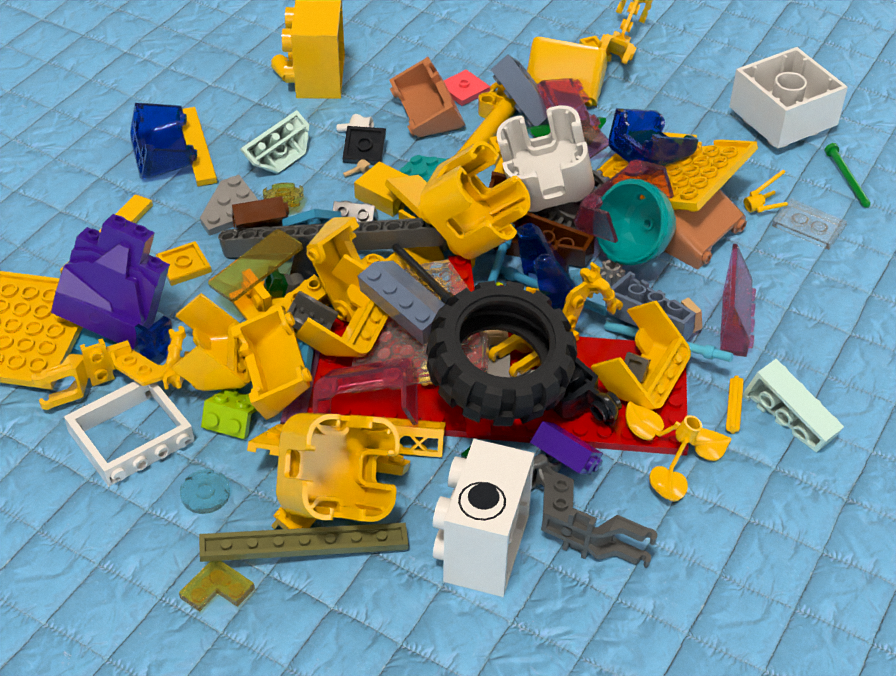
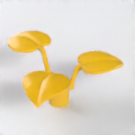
(707, 444)

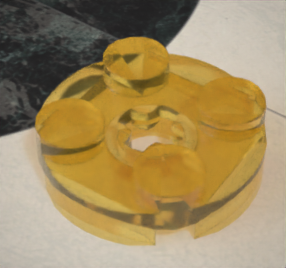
(288, 191)

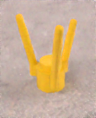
(756, 200)

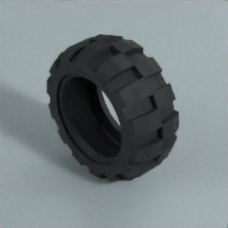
(508, 310)

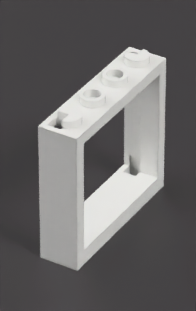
(111, 406)

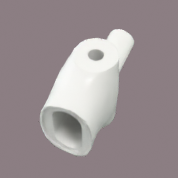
(356, 120)

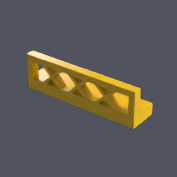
(423, 429)

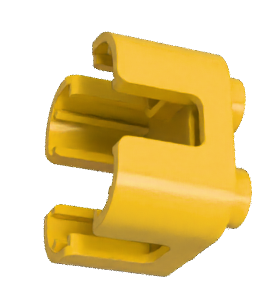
(466, 210)
(331, 466)

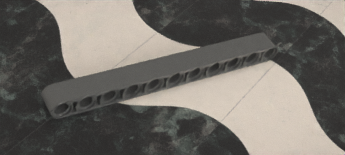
(370, 235)

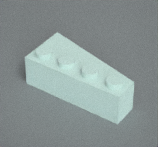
(793, 406)

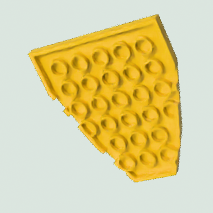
(699, 175)

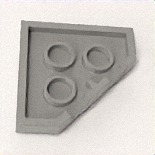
(218, 211)

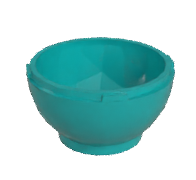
(631, 218)

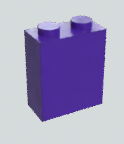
(567, 448)

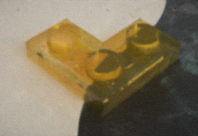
(214, 580)

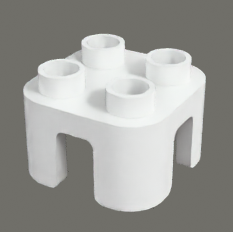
(550, 166)

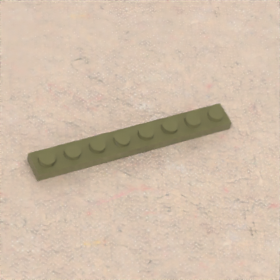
(302, 542)

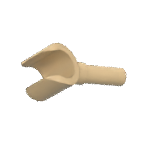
(362, 166)

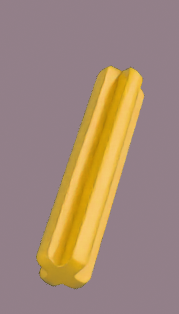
(734, 404)

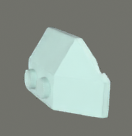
(279, 145)

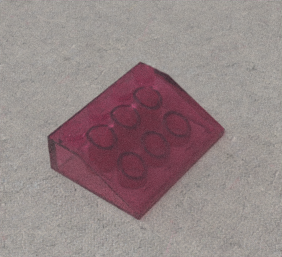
(737, 307)

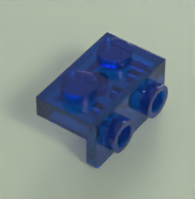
(155, 340)

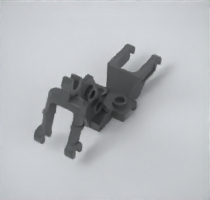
(578, 527)

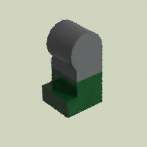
(280, 284)

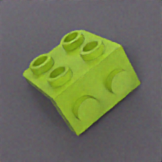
(228, 413)

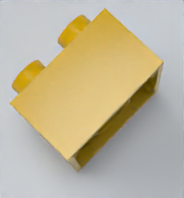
(314, 48)

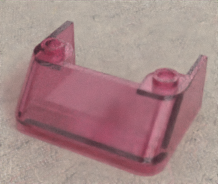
(571, 93)
(597, 221)
(391, 373)

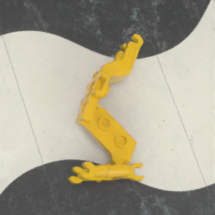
(619, 42)
(574, 303)
(99, 361)

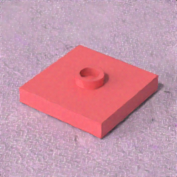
(465, 87)

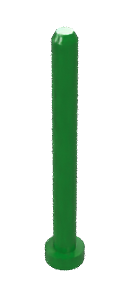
(832, 150)

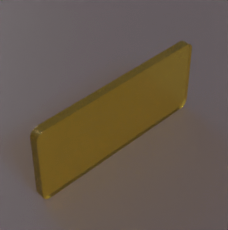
(255, 265)

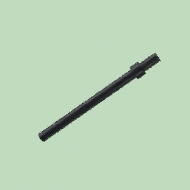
(422, 273)

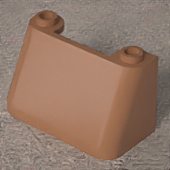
(426, 100)
(701, 229)

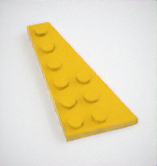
(271, 440)

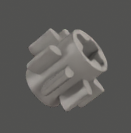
(611, 272)

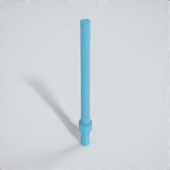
(707, 351)

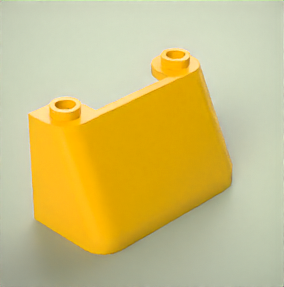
(565, 59)
(326, 251)
(272, 360)

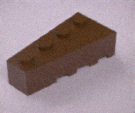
(572, 244)

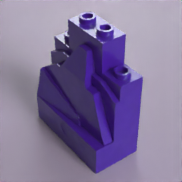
(112, 281)

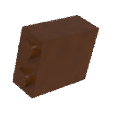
(260, 213)

